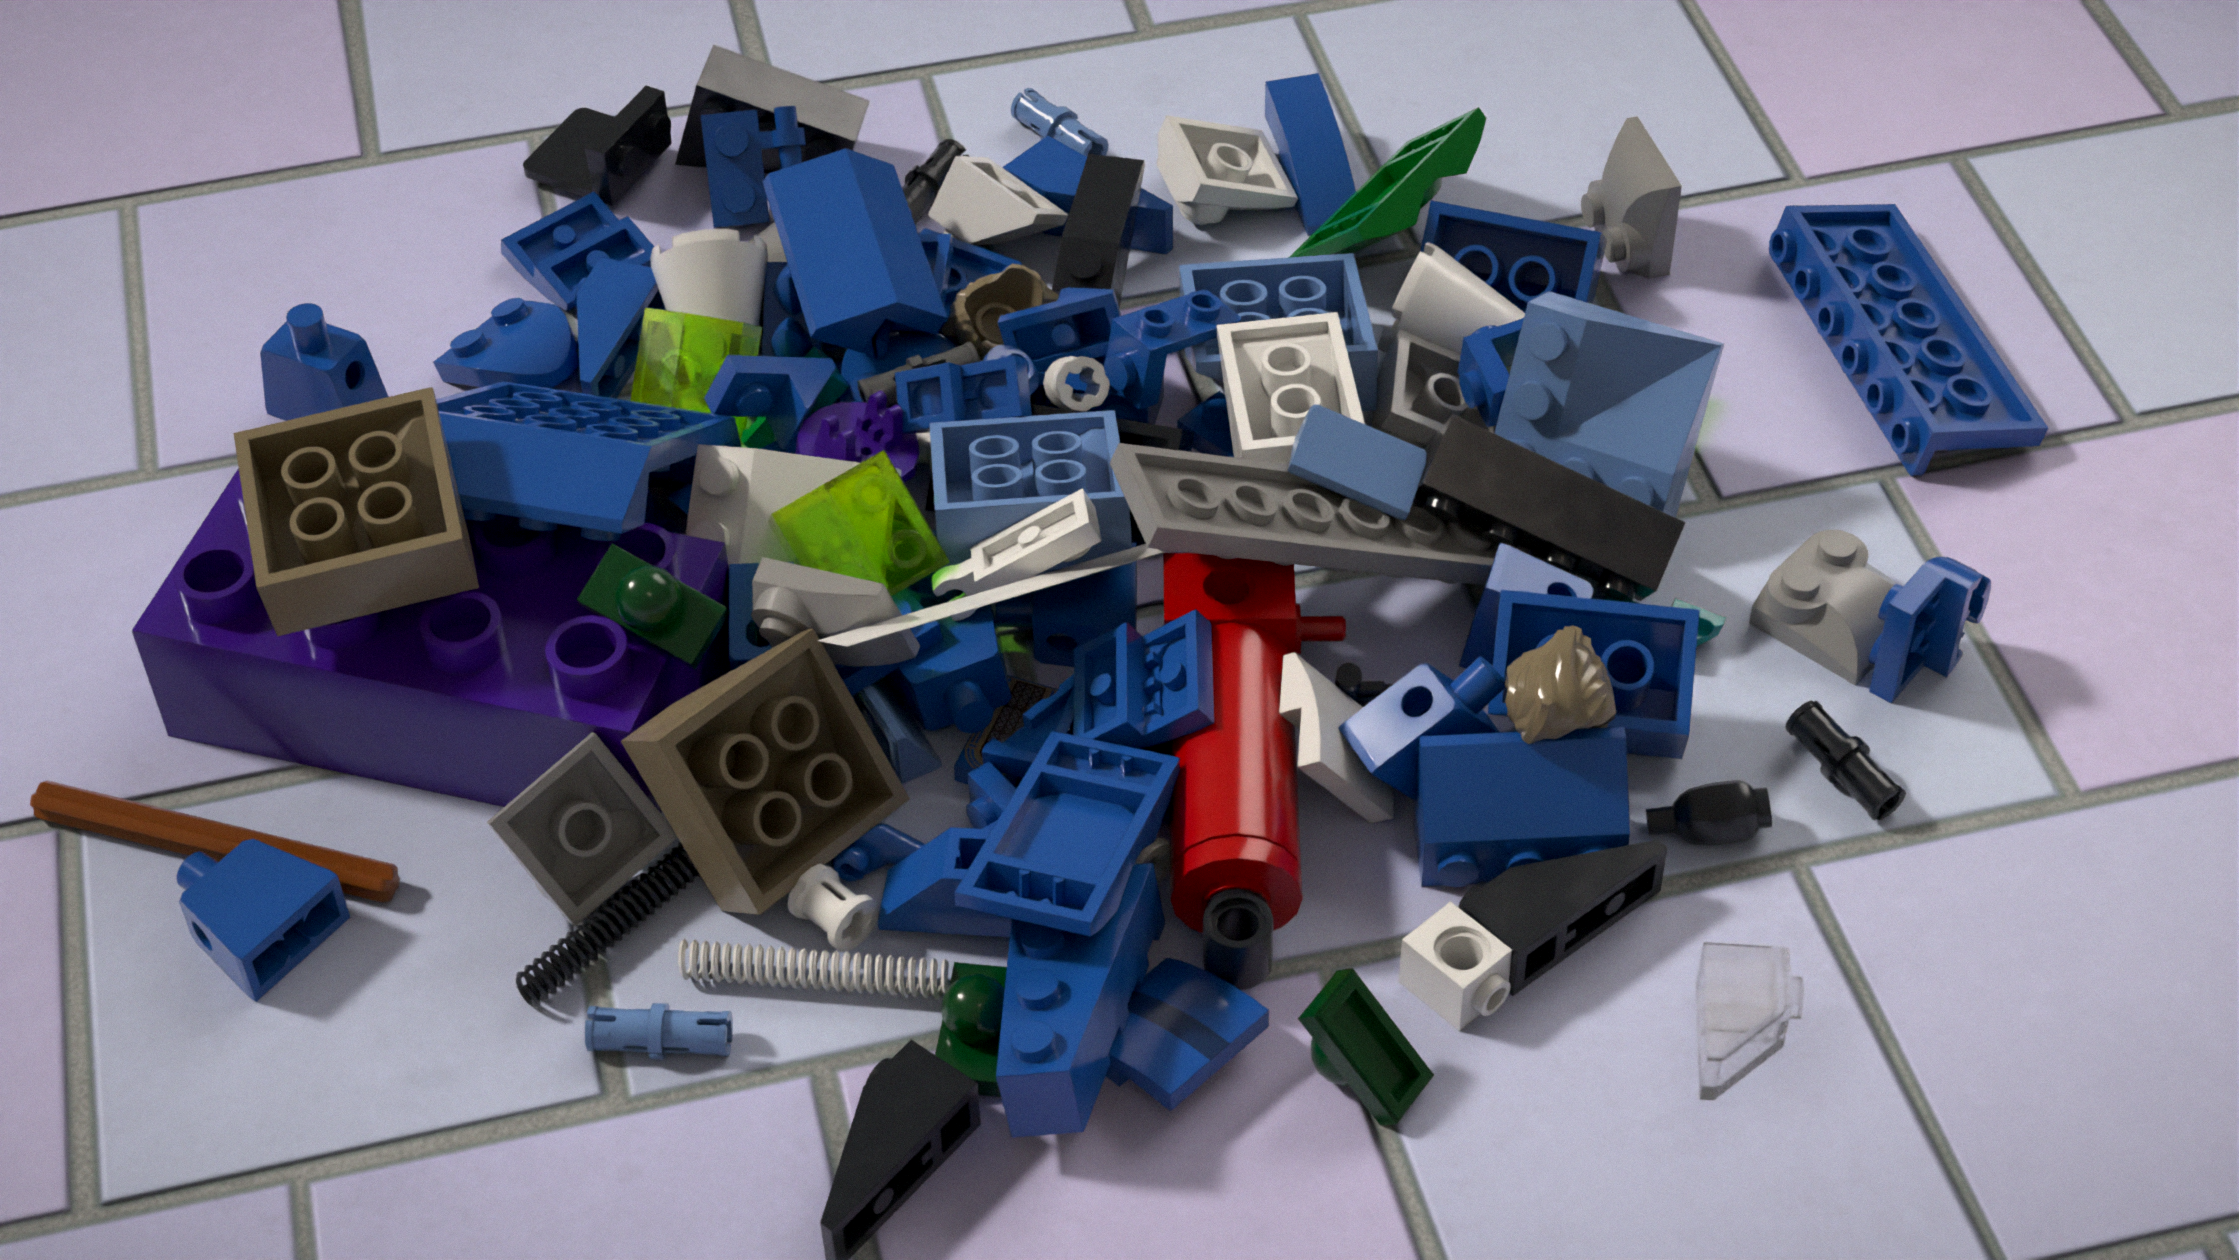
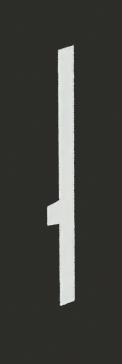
(990, 596)

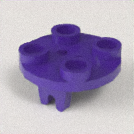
(858, 432)

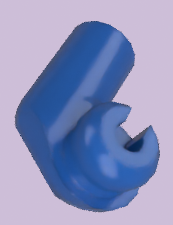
(873, 851)

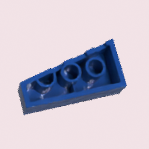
(1066, 1006)

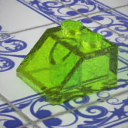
(683, 355)

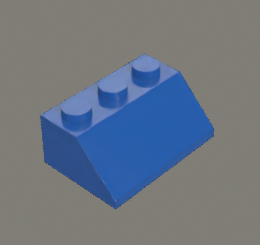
(1518, 253)
(1645, 654)
(1513, 803)

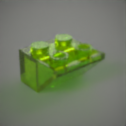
(861, 528)

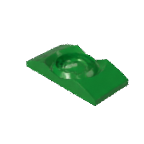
(1399, 188)

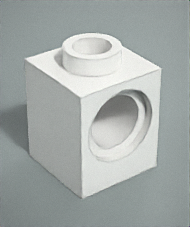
(1456, 966)

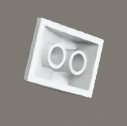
(1276, 374)
(740, 490)

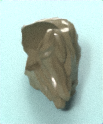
(982, 302)
(1559, 688)

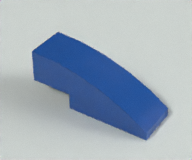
(1309, 147)

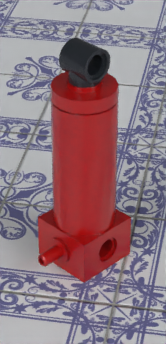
(1237, 779)

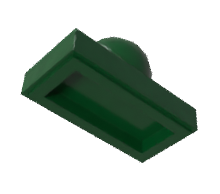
(653, 606)
(973, 1023)
(1363, 1048)

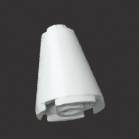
(712, 275)
(1445, 303)

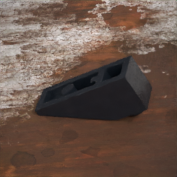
(1100, 225)
(1563, 903)
(902, 1131)

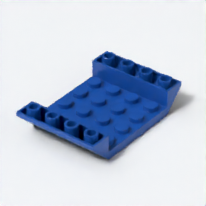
(570, 455)

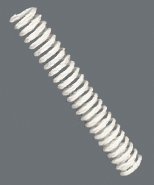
(812, 979)

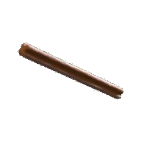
(192, 834)

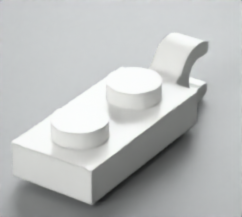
(1024, 549)

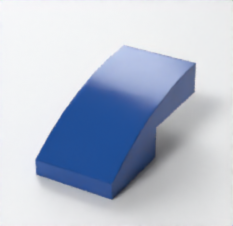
(963, 392)

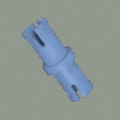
(1056, 122)
(659, 1031)

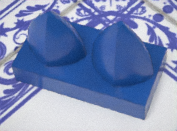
(783, 320)

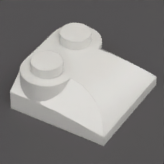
(1220, 169)

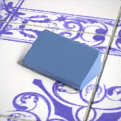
(1357, 461)
(896, 731)

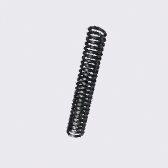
(569, 962)

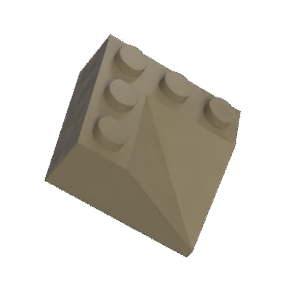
(353, 512)
(766, 773)

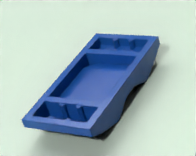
(1071, 834)

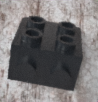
(602, 150)

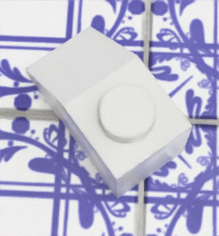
(990, 204)

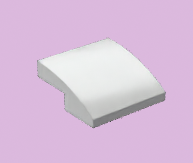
(1324, 753)

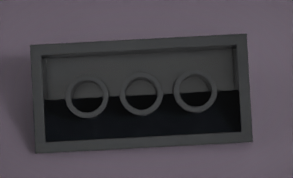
(1547, 510)

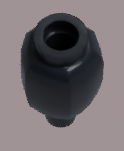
(1714, 814)

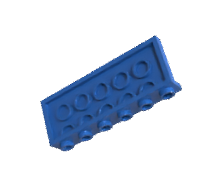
(1901, 332)

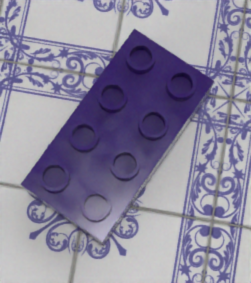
(433, 694)

